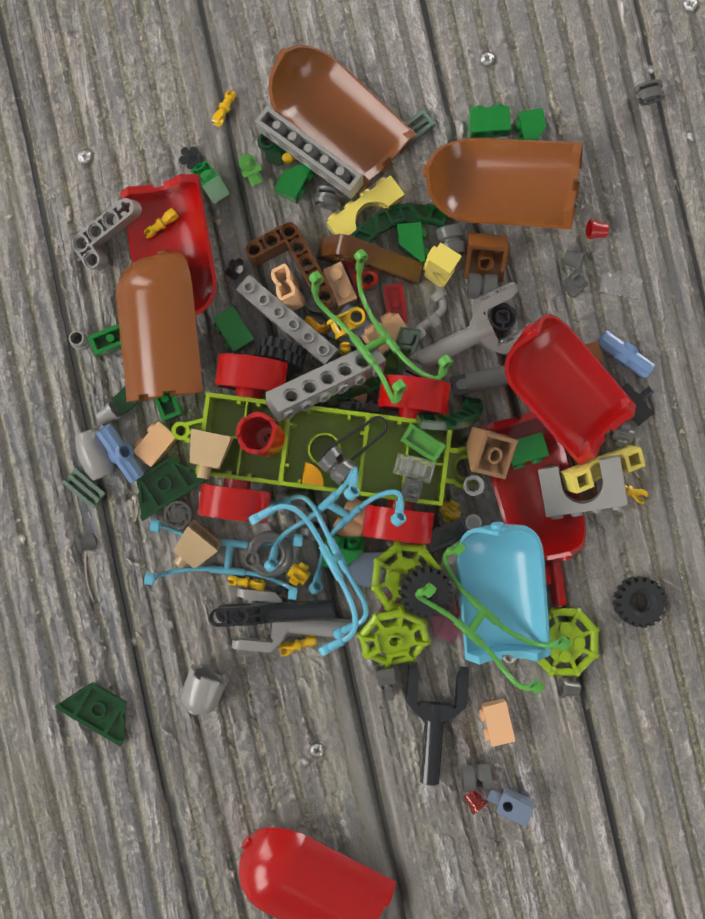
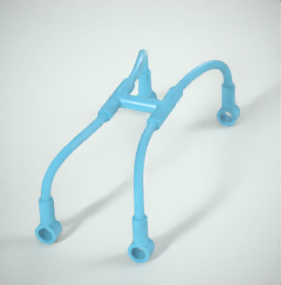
(350, 493)
(332, 563)
(150, 578)

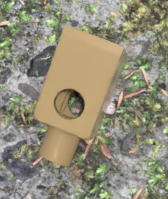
(208, 451)
(195, 546)

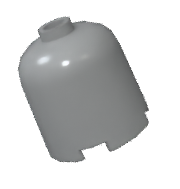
(202, 689)

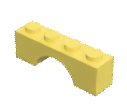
(383, 195)
(440, 264)
(585, 475)

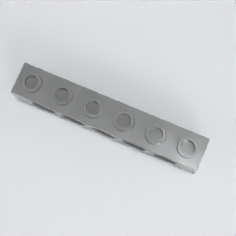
(309, 152)
(287, 321)
(314, 381)

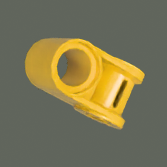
(346, 319)

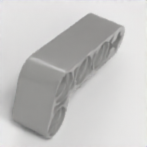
(108, 230)

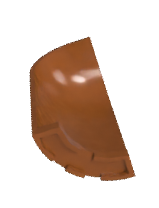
(337, 110)
(506, 181)
(158, 328)

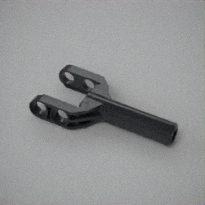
(273, 612)
(434, 717)

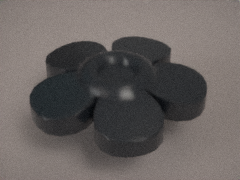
(190, 156)
(234, 268)
(282, 591)

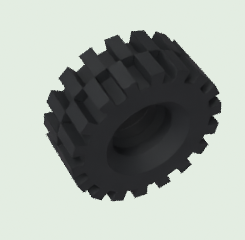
(283, 351)
(418, 578)
(653, 608)

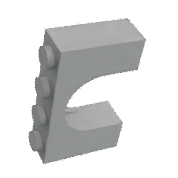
(559, 503)

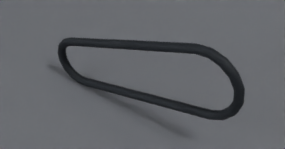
(354, 431)

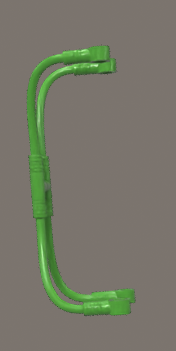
(399, 386)
(563, 643)

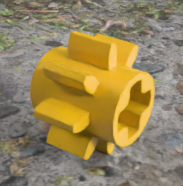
(450, 510)
(298, 573)

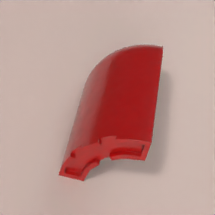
(184, 235)
(566, 387)
(521, 492)
(307, 880)

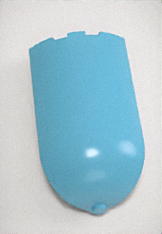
(507, 575)

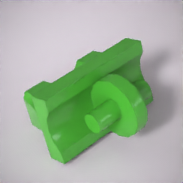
(251, 170)

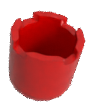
(254, 434)

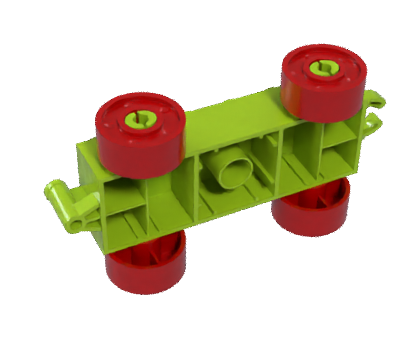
(310, 434)

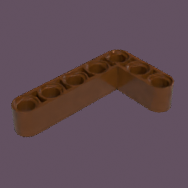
(292, 244)
(343, 247)

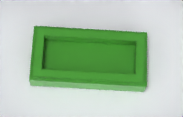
(423, 443)

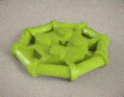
(395, 569)
(577, 638)
(398, 650)

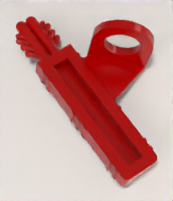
(353, 279)
(554, 577)

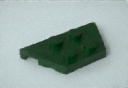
(165, 485)
(98, 711)

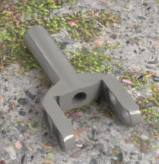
(477, 332)
(282, 630)

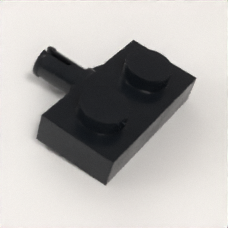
(354, 405)
(642, 411)
(446, 532)

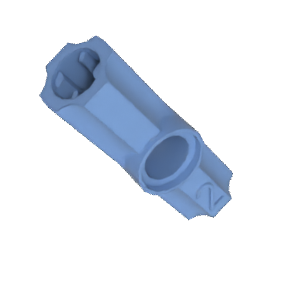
(625, 354)
(120, 453)

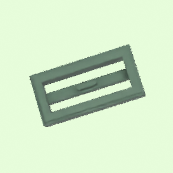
(427, 119)
(72, 477)

